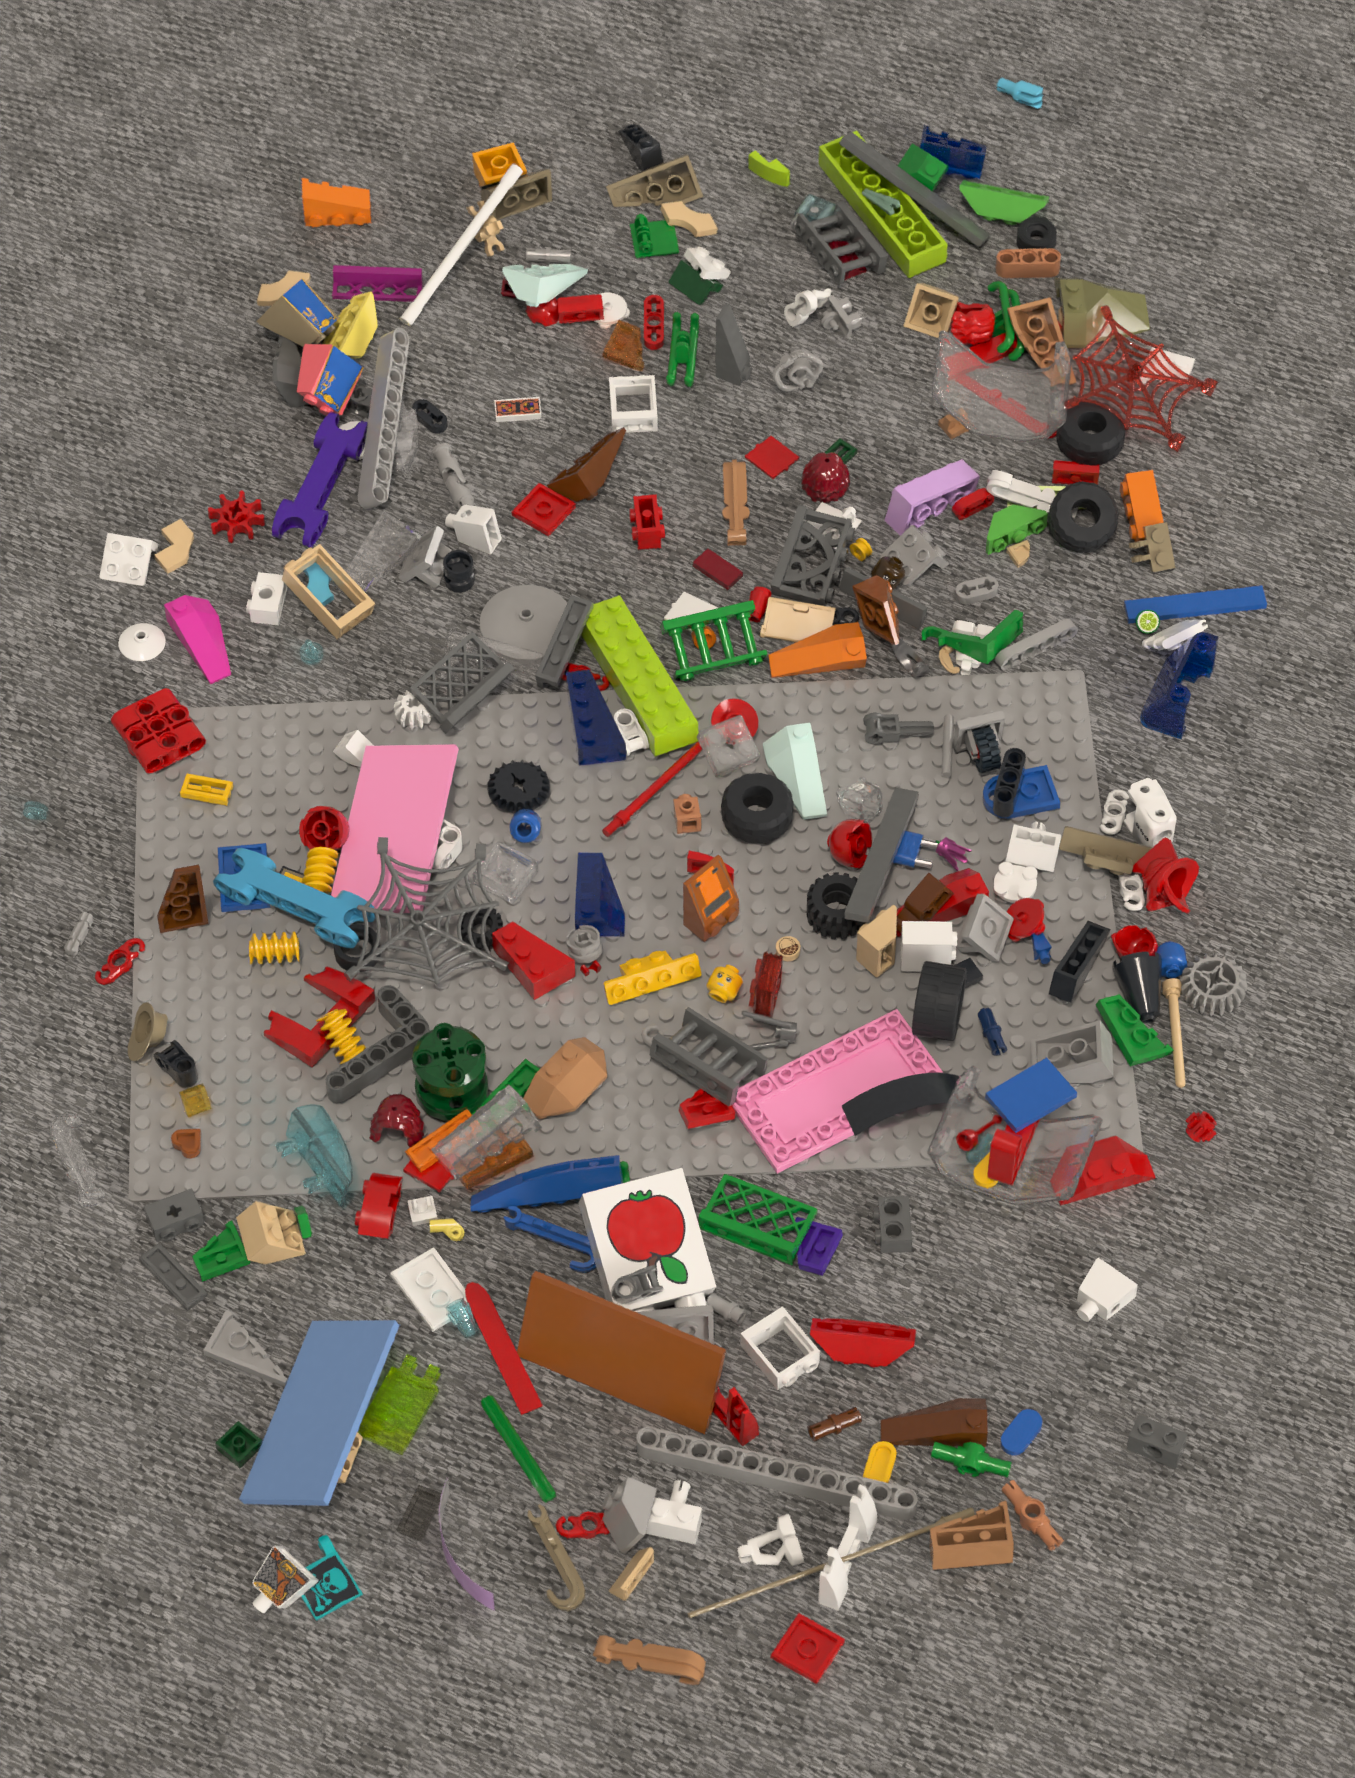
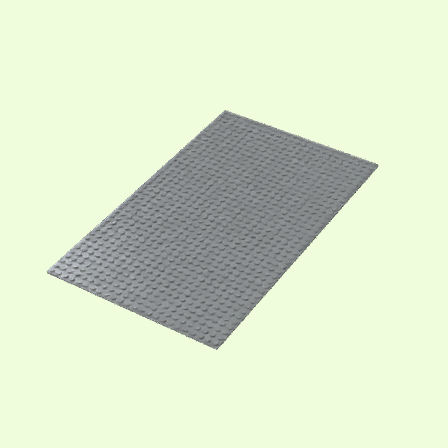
(287, 765)

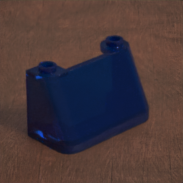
(1168, 699)

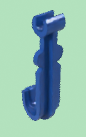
(552, 1233)

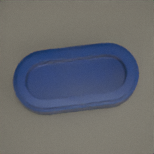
(1021, 1432)

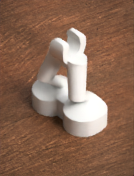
(805, 304)
(969, 628)
(789, 1548)

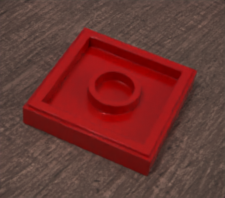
(543, 509)
(807, 1648)

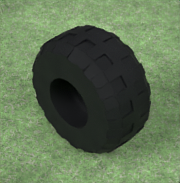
(1086, 447)
(1095, 500)
(757, 825)

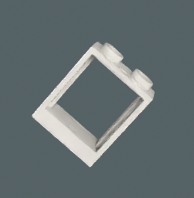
(633, 420)
(767, 1328)

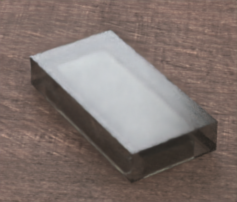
(419, 1513)

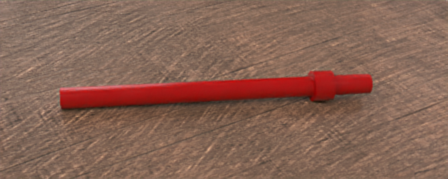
(622, 817)

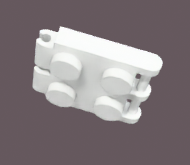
(1172, 636)

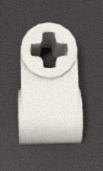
(631, 732)

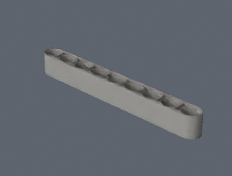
(383, 419)

